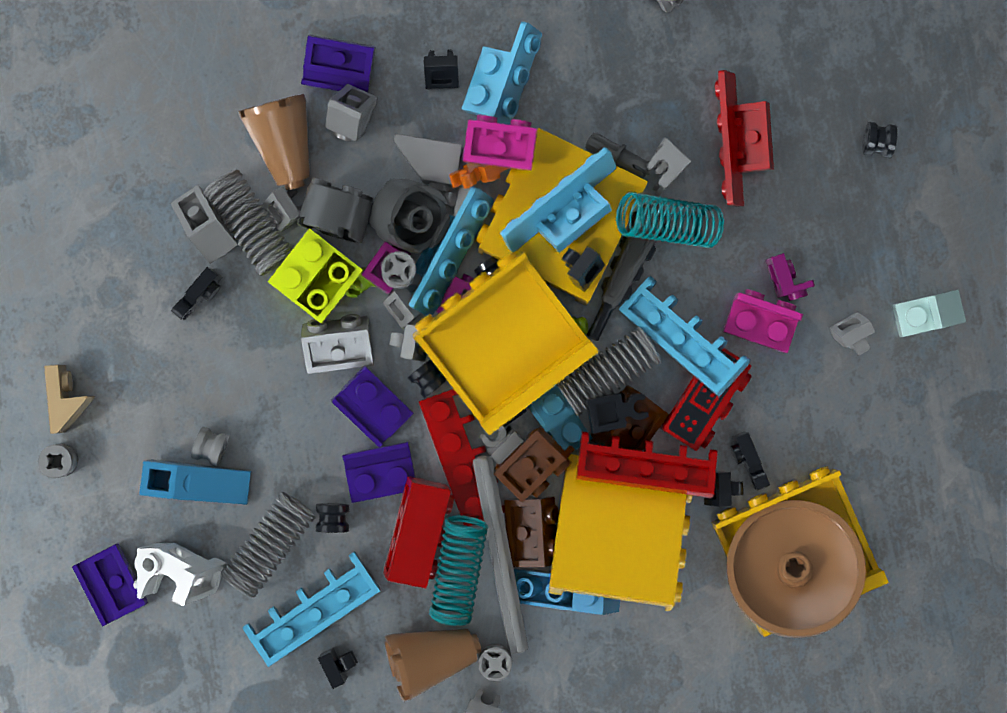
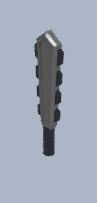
(625, 270)

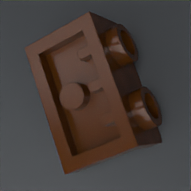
(637, 431)
(532, 464)
(531, 530)

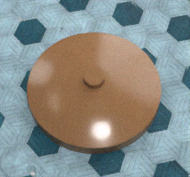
(796, 569)

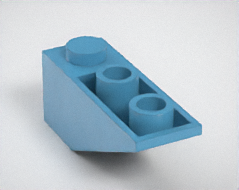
(194, 482)
(534, 588)

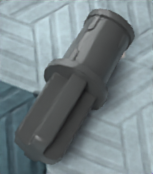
(621, 156)

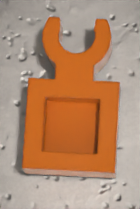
(474, 172)

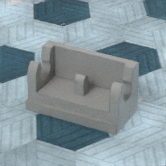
(669, 162)

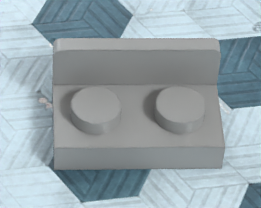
(337, 344)

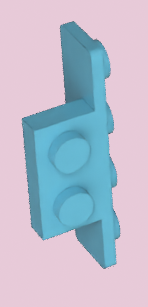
(502, 77)
(566, 209)
(442, 262)

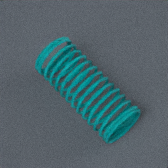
(697, 220)
(465, 532)

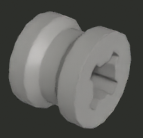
(396, 265)
(209, 446)
(63, 456)
(495, 670)

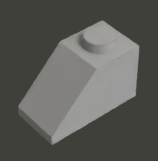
(350, 112)
(431, 159)
(203, 224)

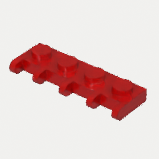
(454, 451)
(646, 468)

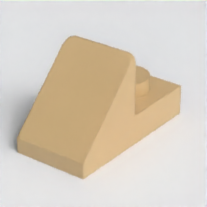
(62, 409)

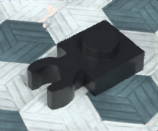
(202, 288)
(609, 411)
(745, 453)

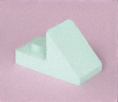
(929, 313)

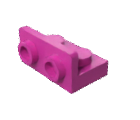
(500, 143)
(762, 321)

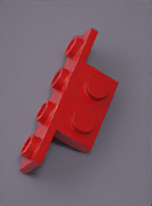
(744, 136)

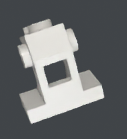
(192, 573)

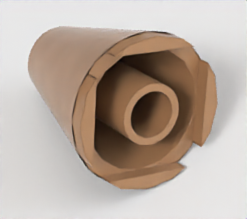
(281, 138)
(429, 658)

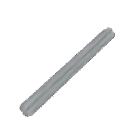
(500, 554)

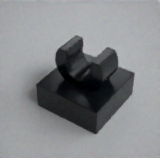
(441, 71)
(583, 267)
(724, 490)
(335, 666)

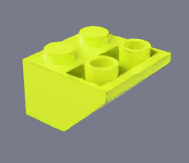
(315, 276)

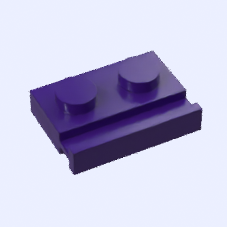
(336, 63)
(372, 406)
(378, 471)
(109, 584)

